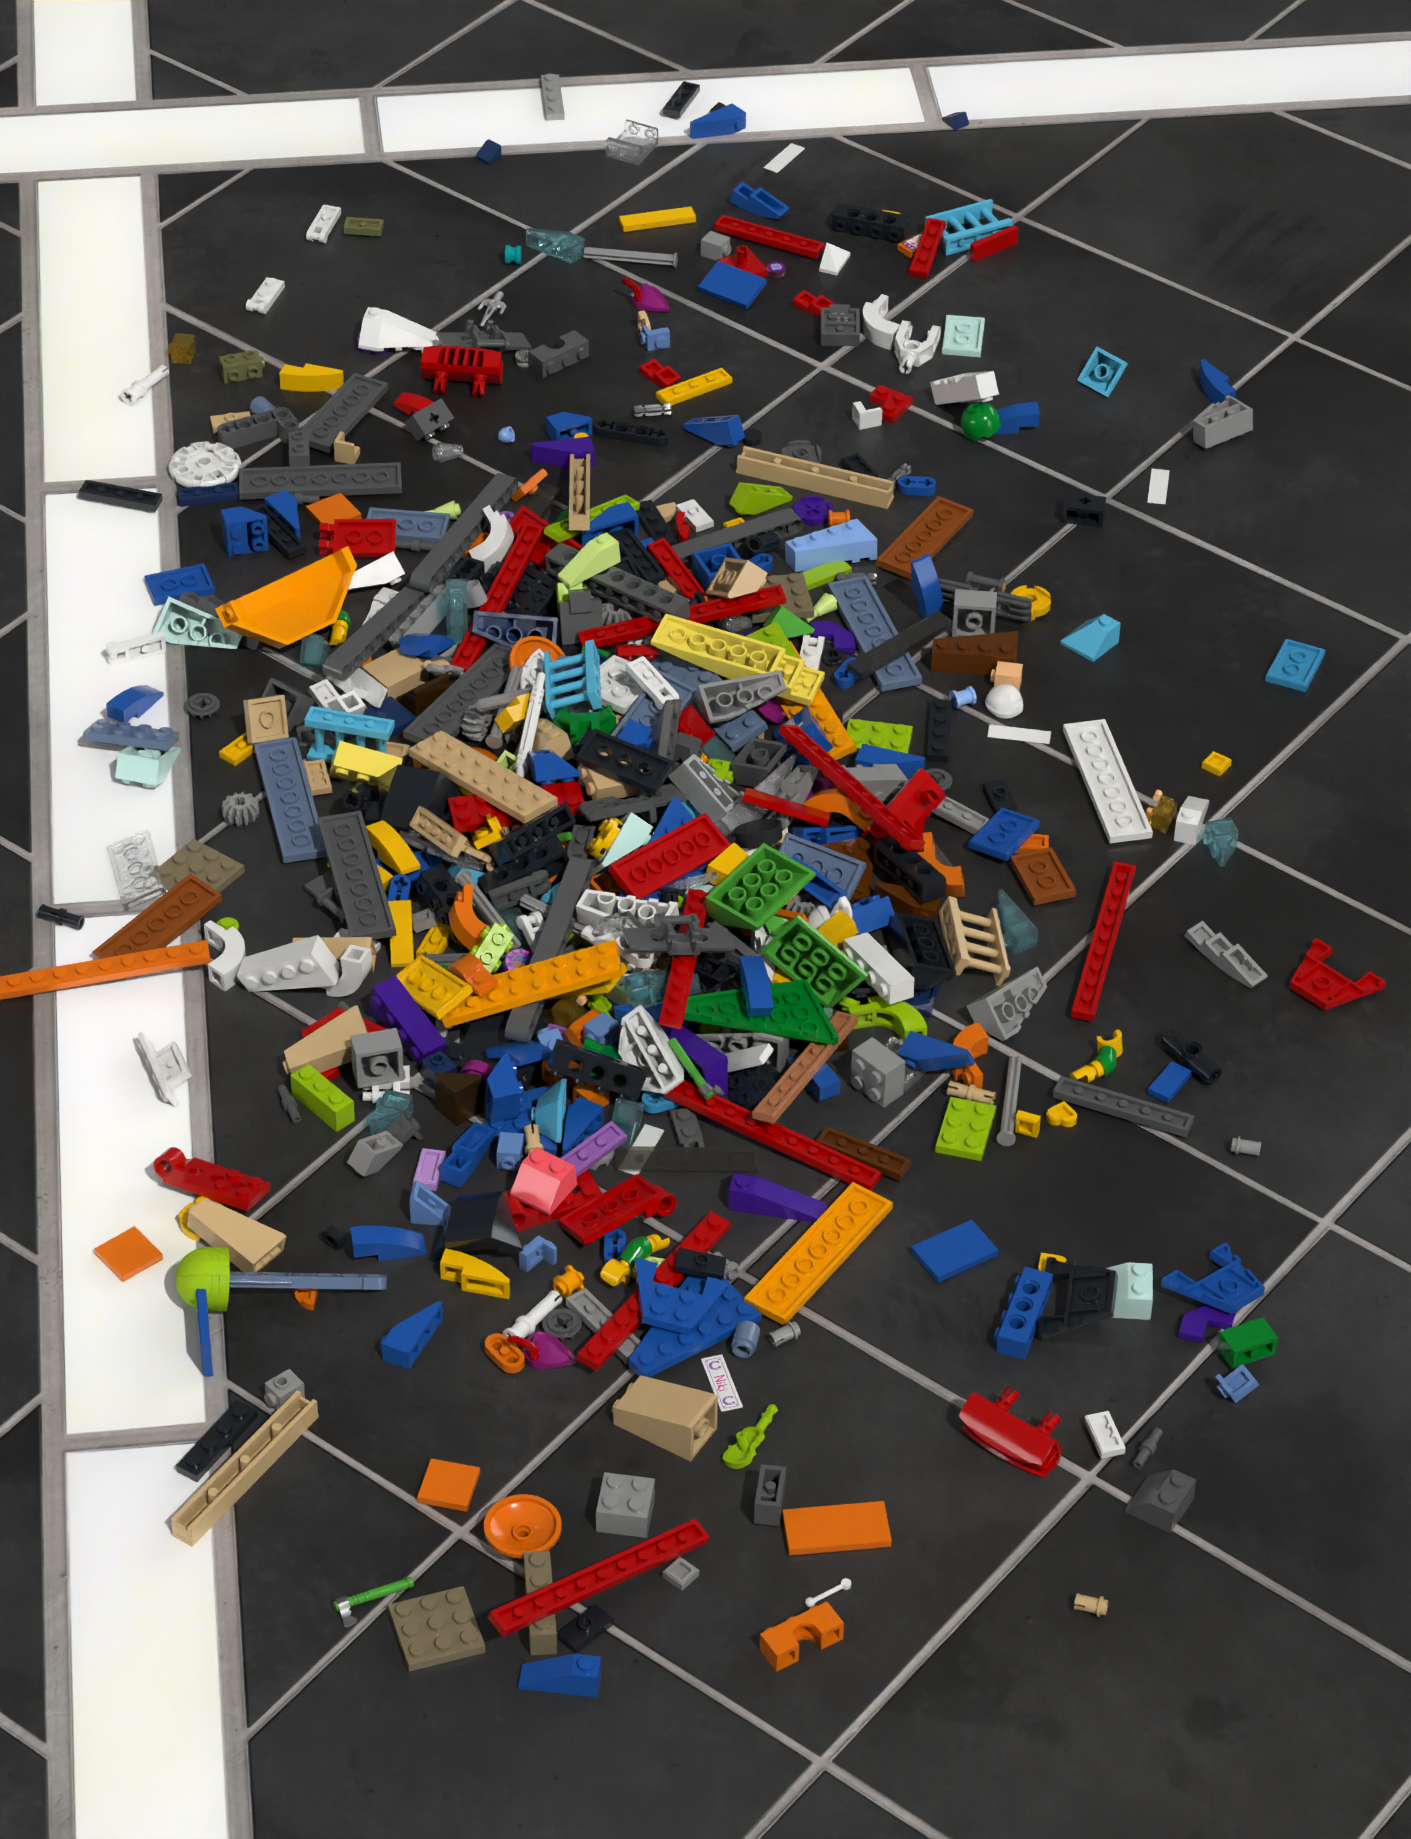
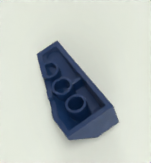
(510, 628)

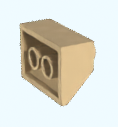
(736, 579)
(551, 737)

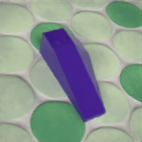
(767, 1198)

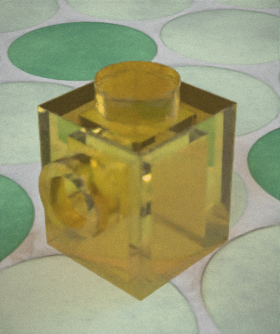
(182, 348)

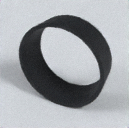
(757, 832)

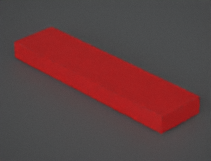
(927, 248)
(674, 568)
(786, 807)

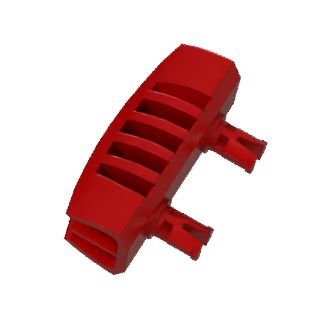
(461, 364)
(911, 804)
(1009, 1435)

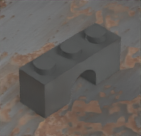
(547, 361)

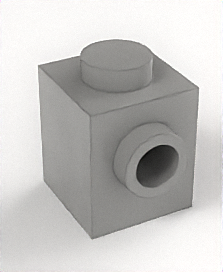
(715, 246)
(281, 1388)

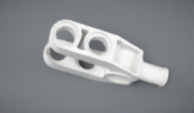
(912, 352)
(631, 958)

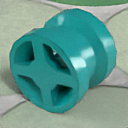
(513, 254)

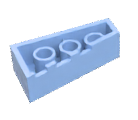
(833, 544)

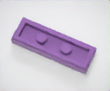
(595, 1147)

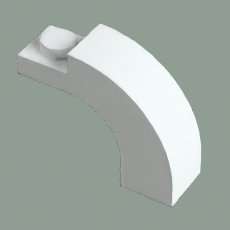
(875, 327)
(497, 543)
(328, 698)
(231, 943)
(355, 967)

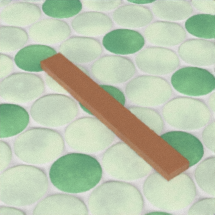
(802, 1071)

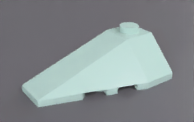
(191, 626)

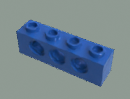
(1023, 1315)

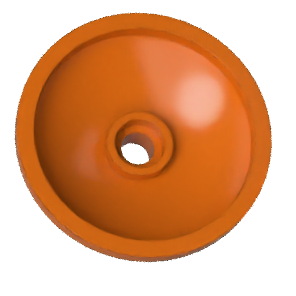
(527, 646)
(522, 1525)

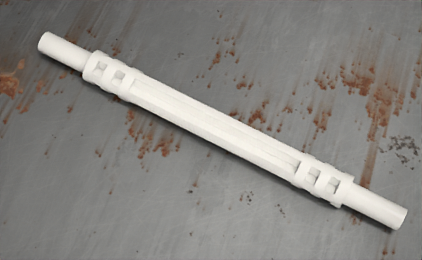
(530, 725)

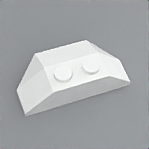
(647, 1046)

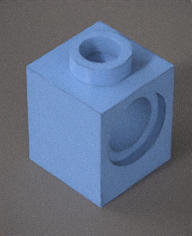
(602, 1029)
(510, 1151)

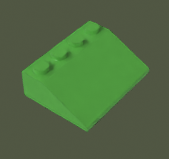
(757, 889)
(808, 955)

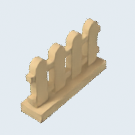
(444, 835)

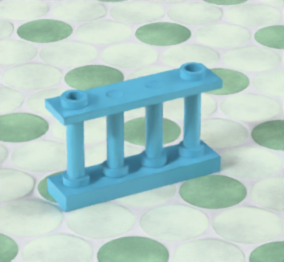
(970, 214)
(591, 681)
(342, 723)

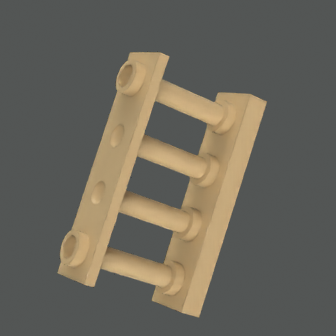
(958, 947)

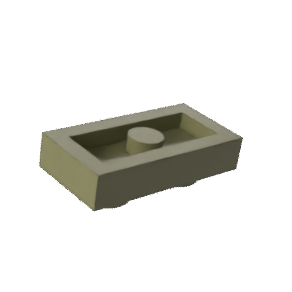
(363, 226)

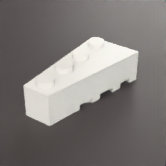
(965, 388)
(598, 903)
(290, 966)

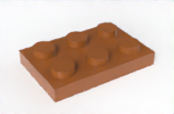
(1043, 876)

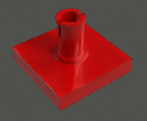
(746, 261)
(694, 725)

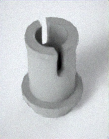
(1245, 1146)
(731, 1268)
(783, 1334)

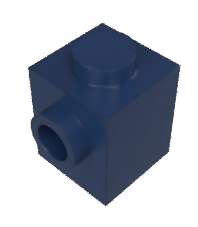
(436, 1063)

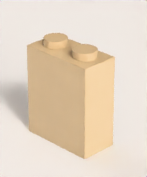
(397, 672)
(603, 786)

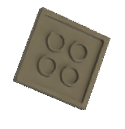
(796, 595)
(202, 862)
(436, 1628)

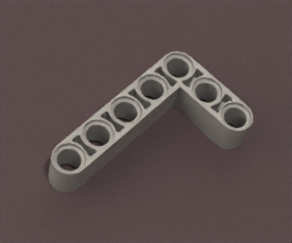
(433, 610)

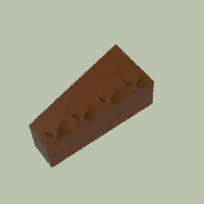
(973, 653)

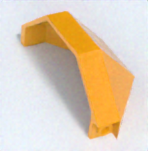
(294, 603)

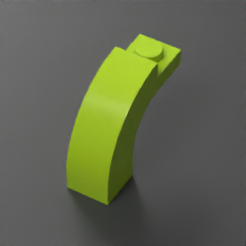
(896, 1016)

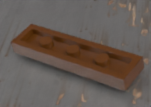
(883, 1160)

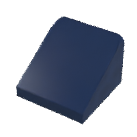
(956, 120)
(489, 152)

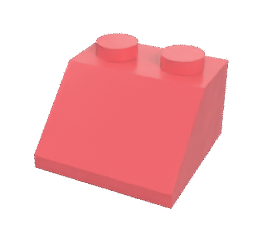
(543, 1181)

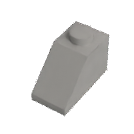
(373, 1153)

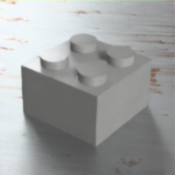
(974, 612)
(377, 1058)
(877, 1072)
(625, 1505)

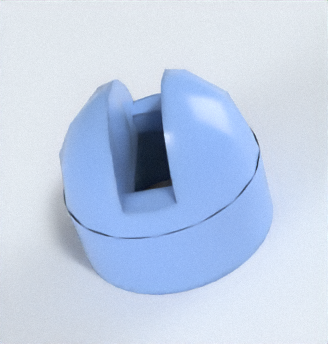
(506, 435)

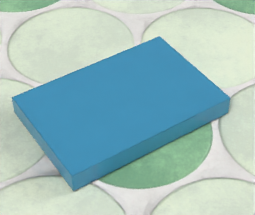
(1295, 665)

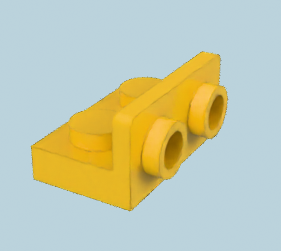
(487, 836)

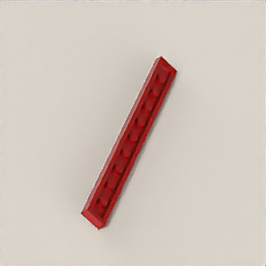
(500, 591)
(699, 613)
(852, 787)
(1103, 941)
(682, 967)
(776, 1136)
(628, 1316)
(598, 1577)

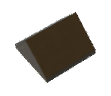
(424, 695)
(458, 1095)

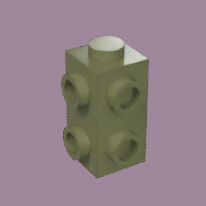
(241, 366)

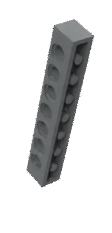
(623, 588)

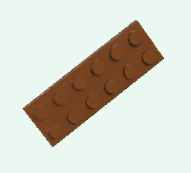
(925, 535)
(162, 919)

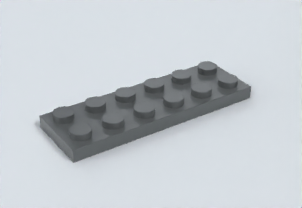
(343, 410)

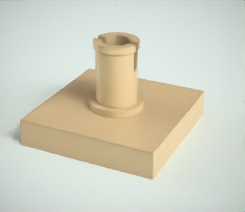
(266, 718)

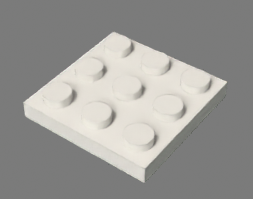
(617, 685)

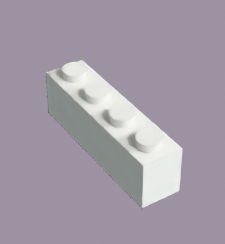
(883, 971)

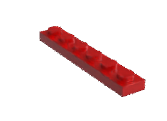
(769, 236)

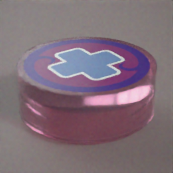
(776, 269)

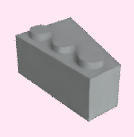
(1222, 423)
(880, 779)
(704, 788)

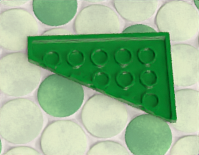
(794, 1013)

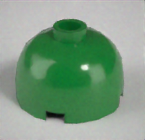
(980, 420)

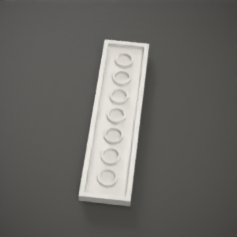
(1107, 781)

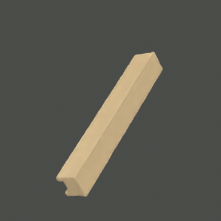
(815, 477)
(579, 493)
(243, 1469)

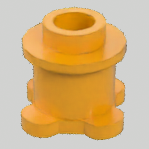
(568, 1282)

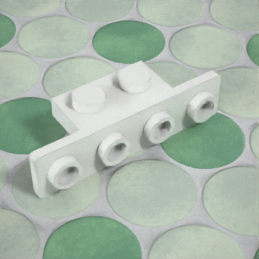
(364, 686)
(168, 1067)

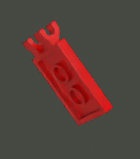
(363, 536)

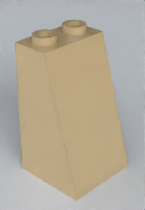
(668, 1415)

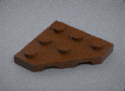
(860, 850)

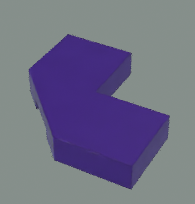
(842, 638)
(1195, 1322)

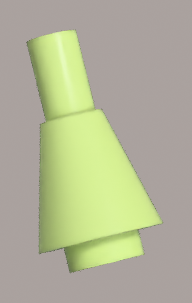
(450, 508)
(825, 605)

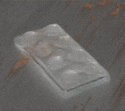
(136, 869)

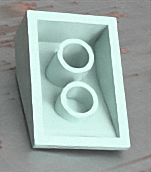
(145, 765)
(631, 837)
(1134, 1291)

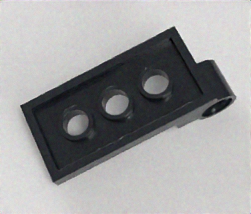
(596, 741)

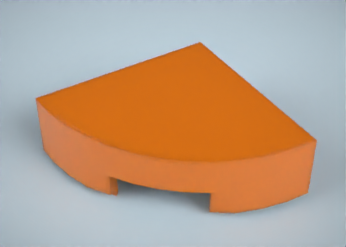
(306, 1297)

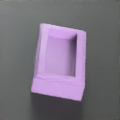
(429, 1168)

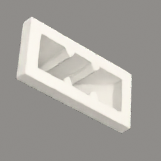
(833, 259)

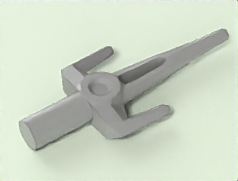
(492, 305)
(439, 670)

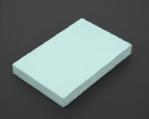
(963, 336)

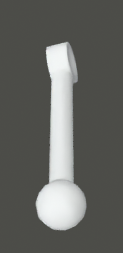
(845, 1584)

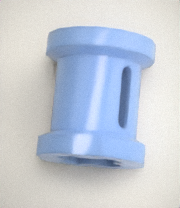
(963, 697)

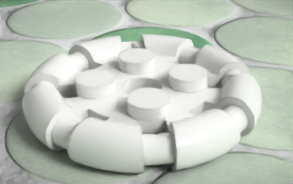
(198, 467)

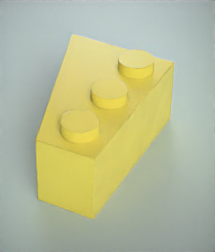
(360, 763)

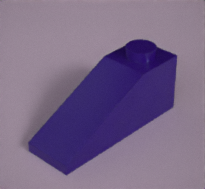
(558, 451)

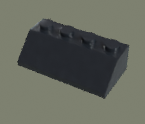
(921, 949)

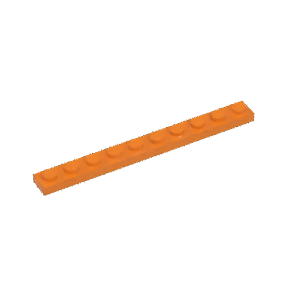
(104, 969)

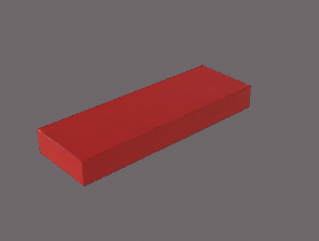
(993, 243)

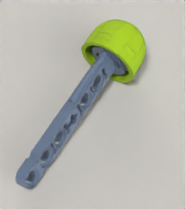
(210, 1270)

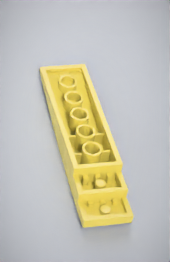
(736, 656)

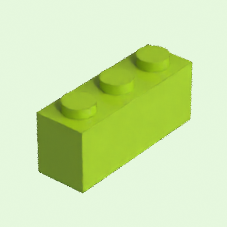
(322, 1097)

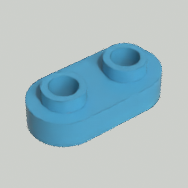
(657, 1103)

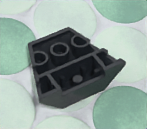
(409, 787)
(713, 974)
(490, 1031)
(479, 1224)

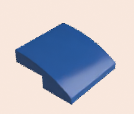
(521, 1052)

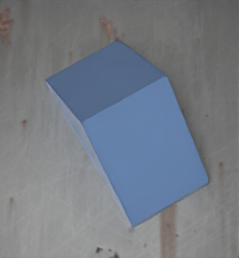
(427, 1207)

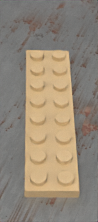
(483, 776)

